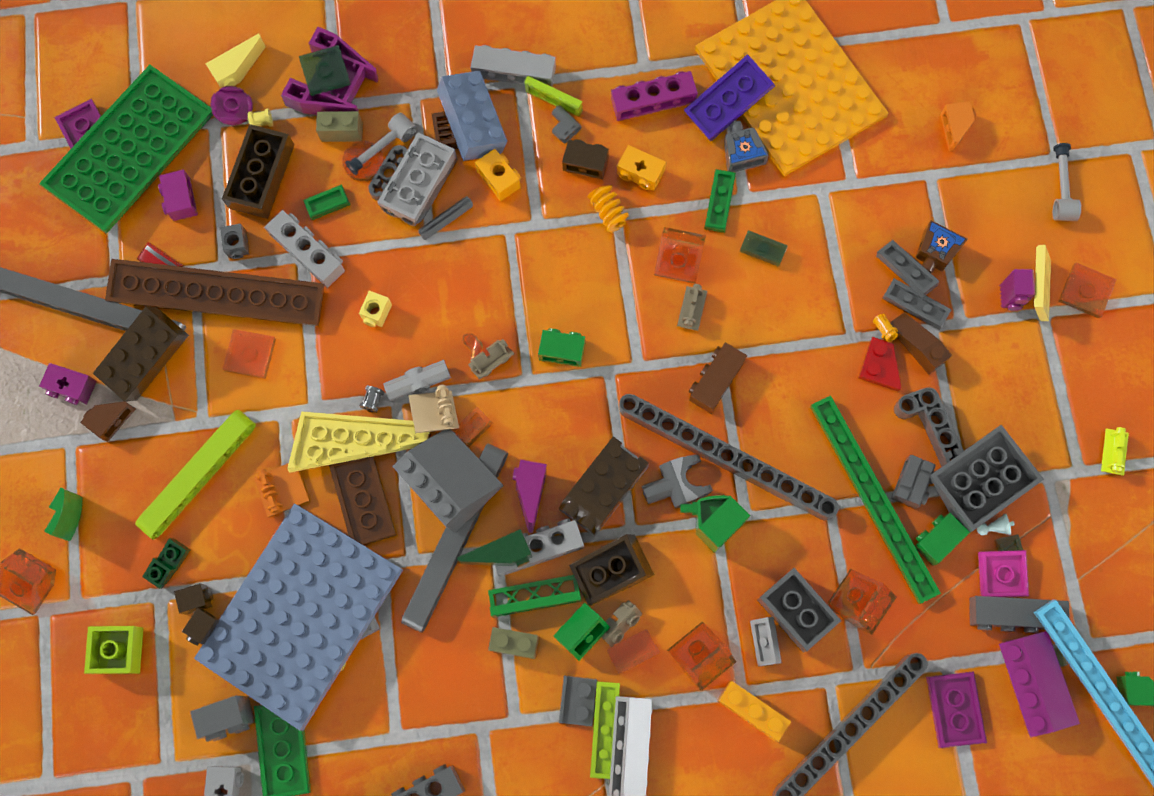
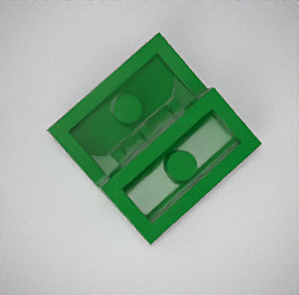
(67, 514)

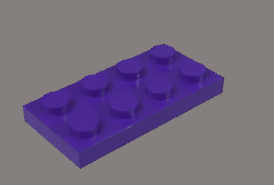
(729, 97)

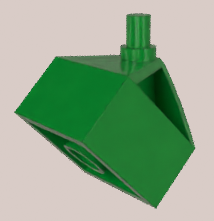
(716, 519)

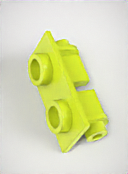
(1115, 451)

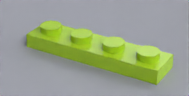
(603, 729)

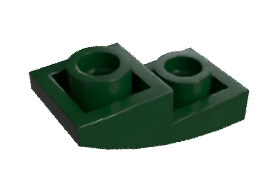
(166, 564)

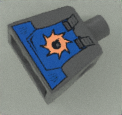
(743, 148)

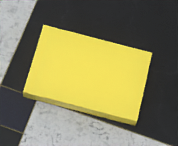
(1042, 283)

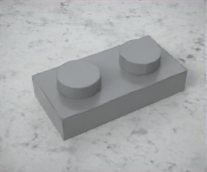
(765, 641)

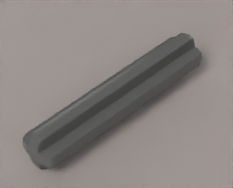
(445, 218)

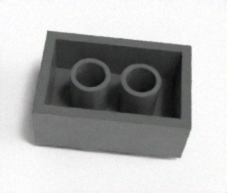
(799, 610)

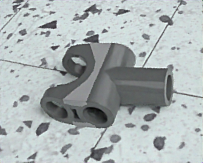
(675, 483)

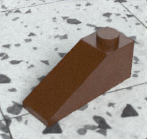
(921, 343)

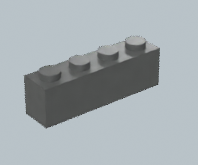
(1008, 613)

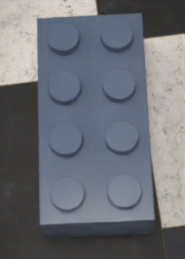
(471, 114)

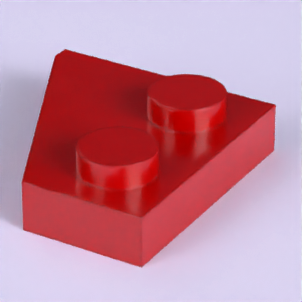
(881, 365)

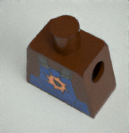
(938, 246)

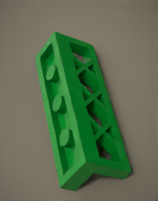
(534, 604)

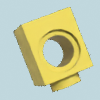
(372, 301)

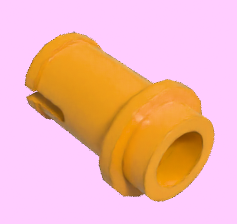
(888, 332)

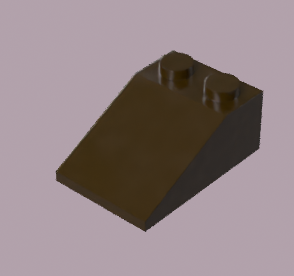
(611, 569)

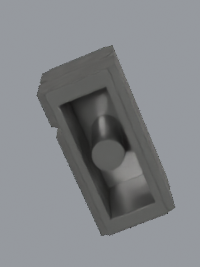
(914, 482)

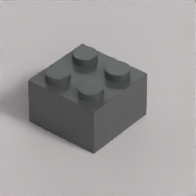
(223, 717)

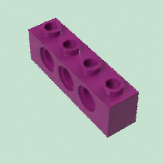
(646, 104)

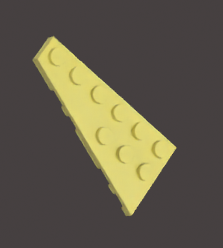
(337, 438)

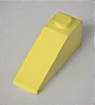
(234, 64)

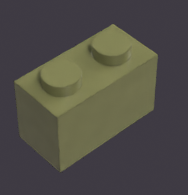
(339, 126)
(513, 643)

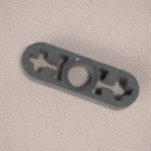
(376, 182)

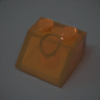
(679, 255)
(25, 580)
(862, 601)
(702, 656)

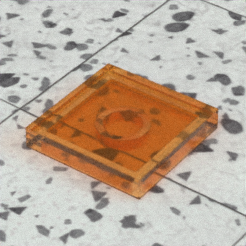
(1087, 290)
(249, 353)

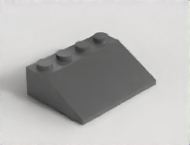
(448, 478)
(985, 479)

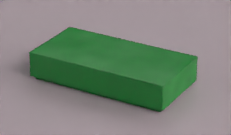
(326, 202)

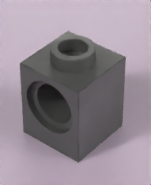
(229, 235)

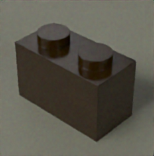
(585, 159)

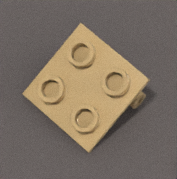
(433, 410)

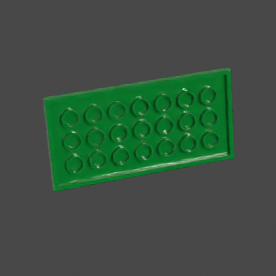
(127, 148)

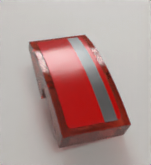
(155, 255)

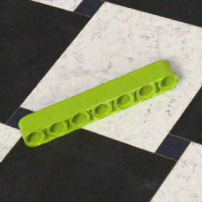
(195, 474)

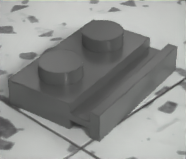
(577, 701)

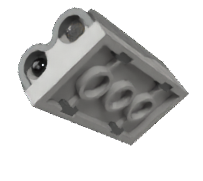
(418, 179)

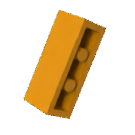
(754, 711)

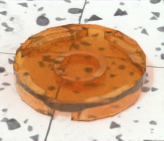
(369, 168)

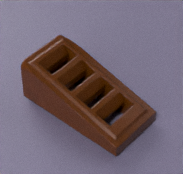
(449, 142)

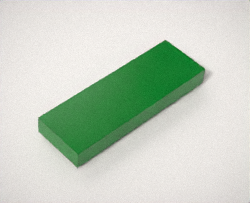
(720, 201)

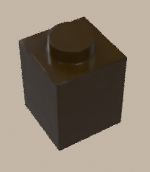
(193, 597)
(200, 626)

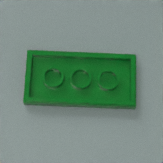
(281, 755)

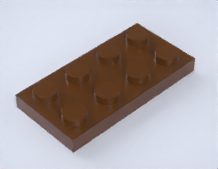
(362, 500)

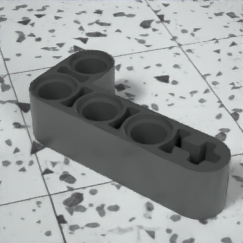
(933, 430)

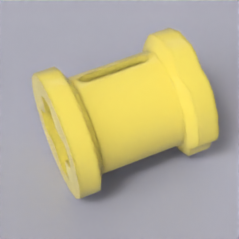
(261, 118)

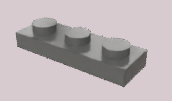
(907, 268)
(911, 302)

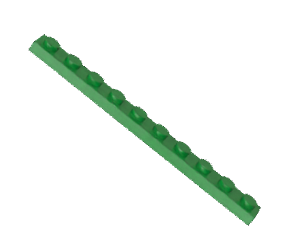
(875, 500)

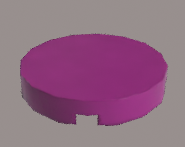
(231, 105)

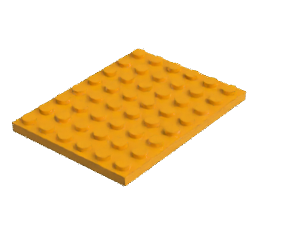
(816, 91)

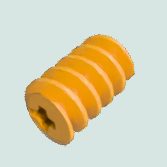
(608, 208)

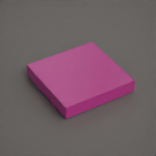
(1003, 573)

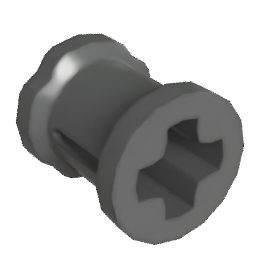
(371, 399)

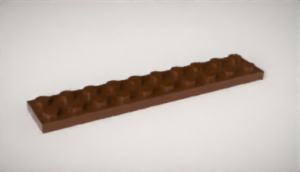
(214, 292)

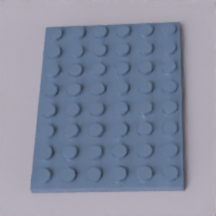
(298, 616)

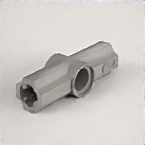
(417, 380)

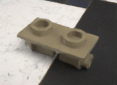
(692, 307)
(483, 365)
(627, 616)

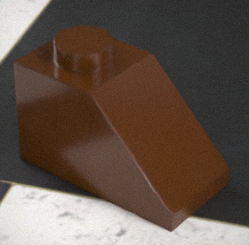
(106, 419)

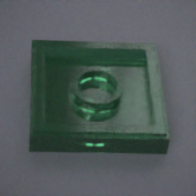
(324, 70)

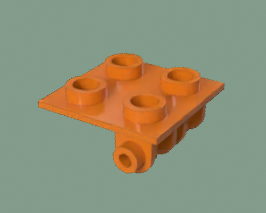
(280, 489)

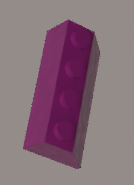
(1039, 684)

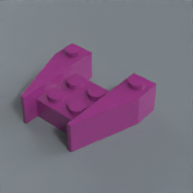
(297, 95)

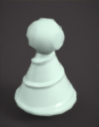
(1000, 525)

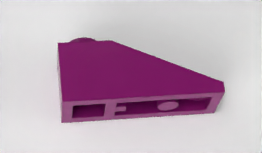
(529, 487)

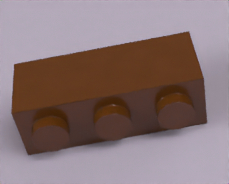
(717, 377)

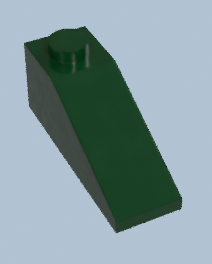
(504, 551)

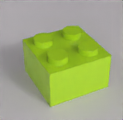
(113, 650)

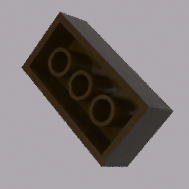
(258, 171)
(140, 354)

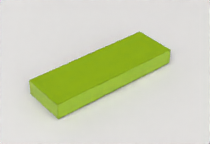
(553, 96)

